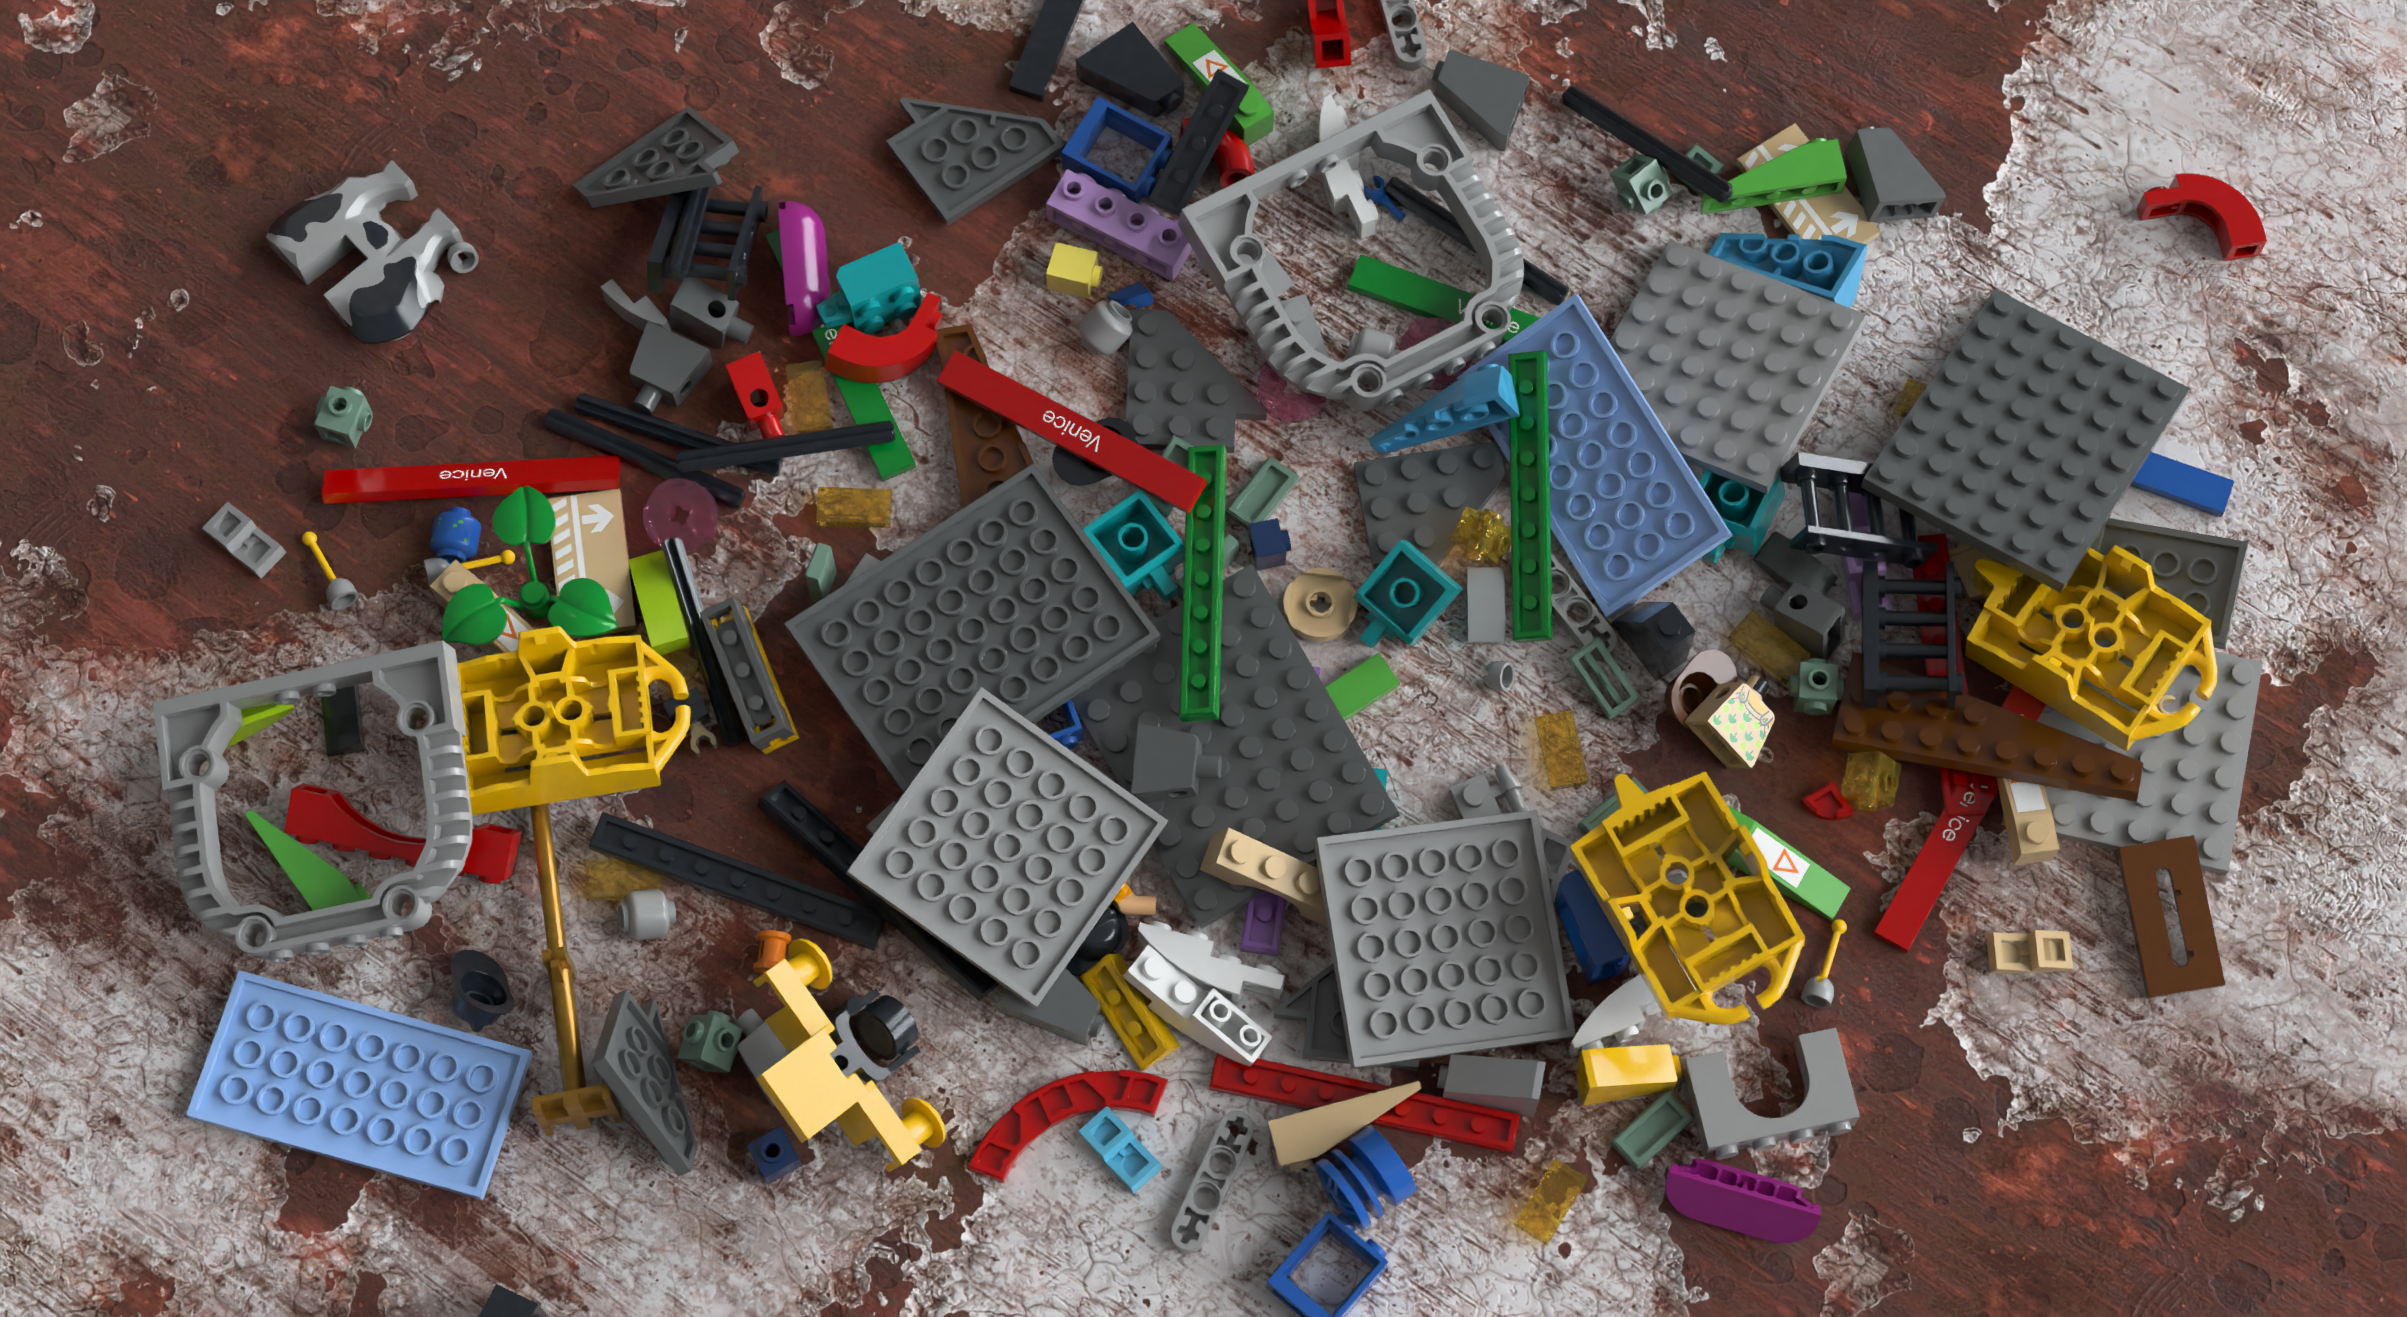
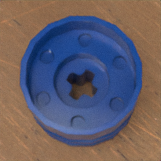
(1371, 1173)

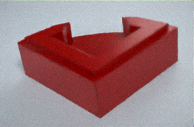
(1827, 803)

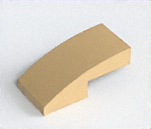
(2029, 953)

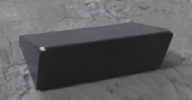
(343, 722)

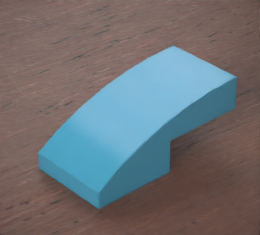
(1120, 1149)

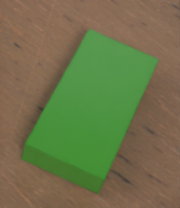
(1362, 686)

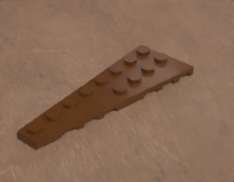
(984, 444)
(1977, 739)

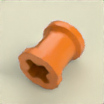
(771, 949)

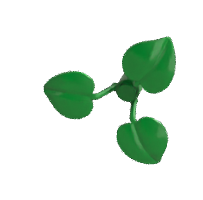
(478, 617)

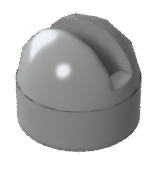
(455, 261)
(1500, 675)

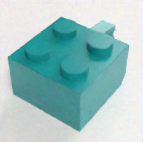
(873, 292)
(1743, 510)
(1138, 545)
(1404, 595)

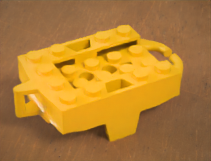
(2146, 628)
(550, 682)
(1743, 913)

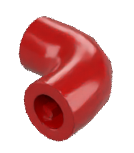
(1230, 156)

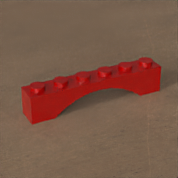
(328, 816)

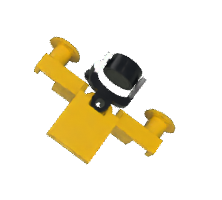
(818, 1077)

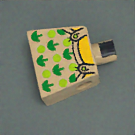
(1734, 721)

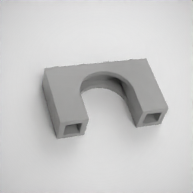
(1728, 1126)

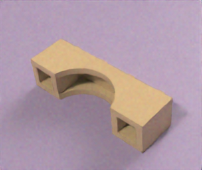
(1257, 865)

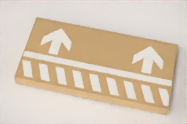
(1813, 216)
(593, 545)

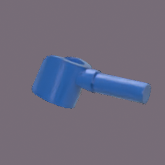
(1379, 196)

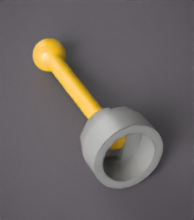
(436, 566)
(340, 591)
(1819, 989)

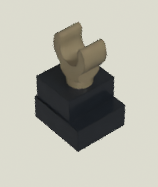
(698, 717)

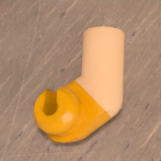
(1130, 904)

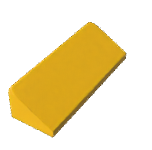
(1127, 1011)

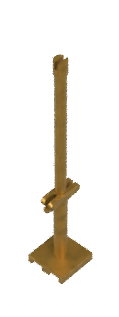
(577, 1101)

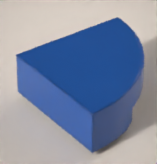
(1133, 294)

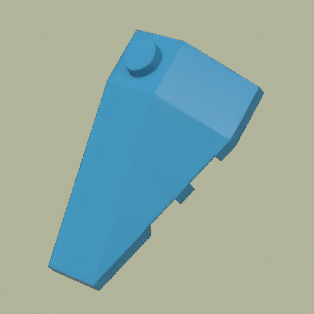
(1821, 266)
(1463, 406)

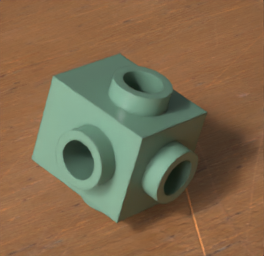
(1641, 184)
(343, 416)
(1815, 687)
(710, 1042)

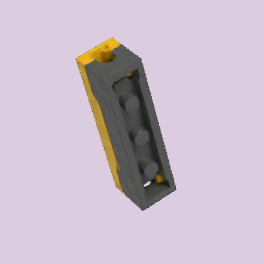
(749, 675)

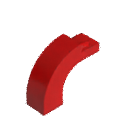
(1328, 33)
(2214, 203)
(890, 357)

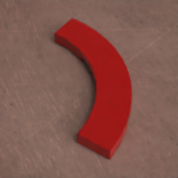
(1059, 1102)

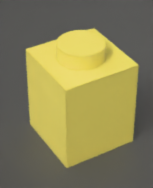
(1073, 270)

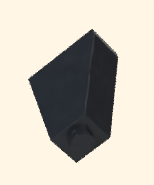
(1132, 72)
(1656, 635)

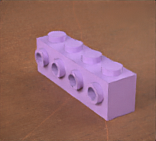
(1118, 224)

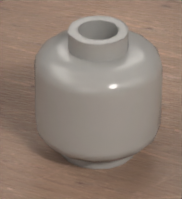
(1105, 327)
(1372, 342)
(646, 914)

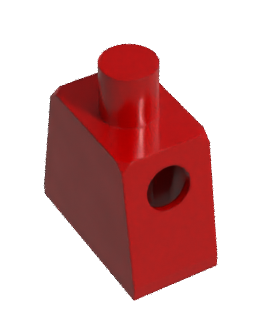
(752, 386)

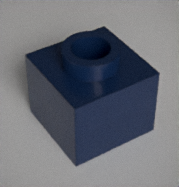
(1268, 544)
(777, 1167)

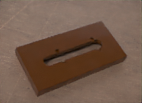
(2138, 872)

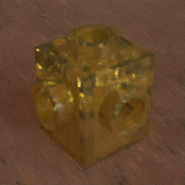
(1482, 536)
(1870, 780)

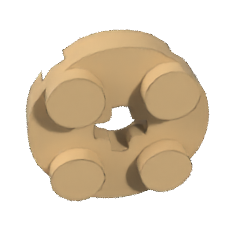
(1305, 590)

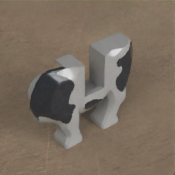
(396, 282)

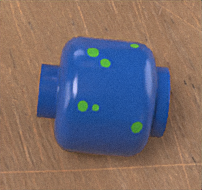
(455, 535)

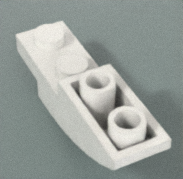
(1343, 183)
(1194, 957)
(1198, 1014)
(1617, 1017)

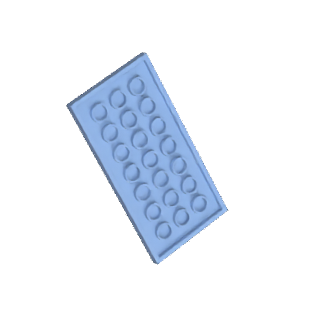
(1616, 478)
(360, 1085)

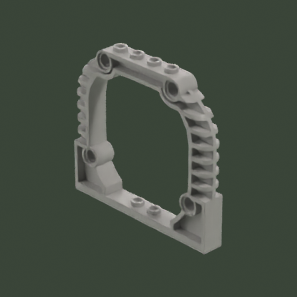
(1407, 134)
(203, 723)

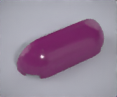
(803, 265)
(1741, 1201)

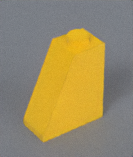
(1626, 1072)

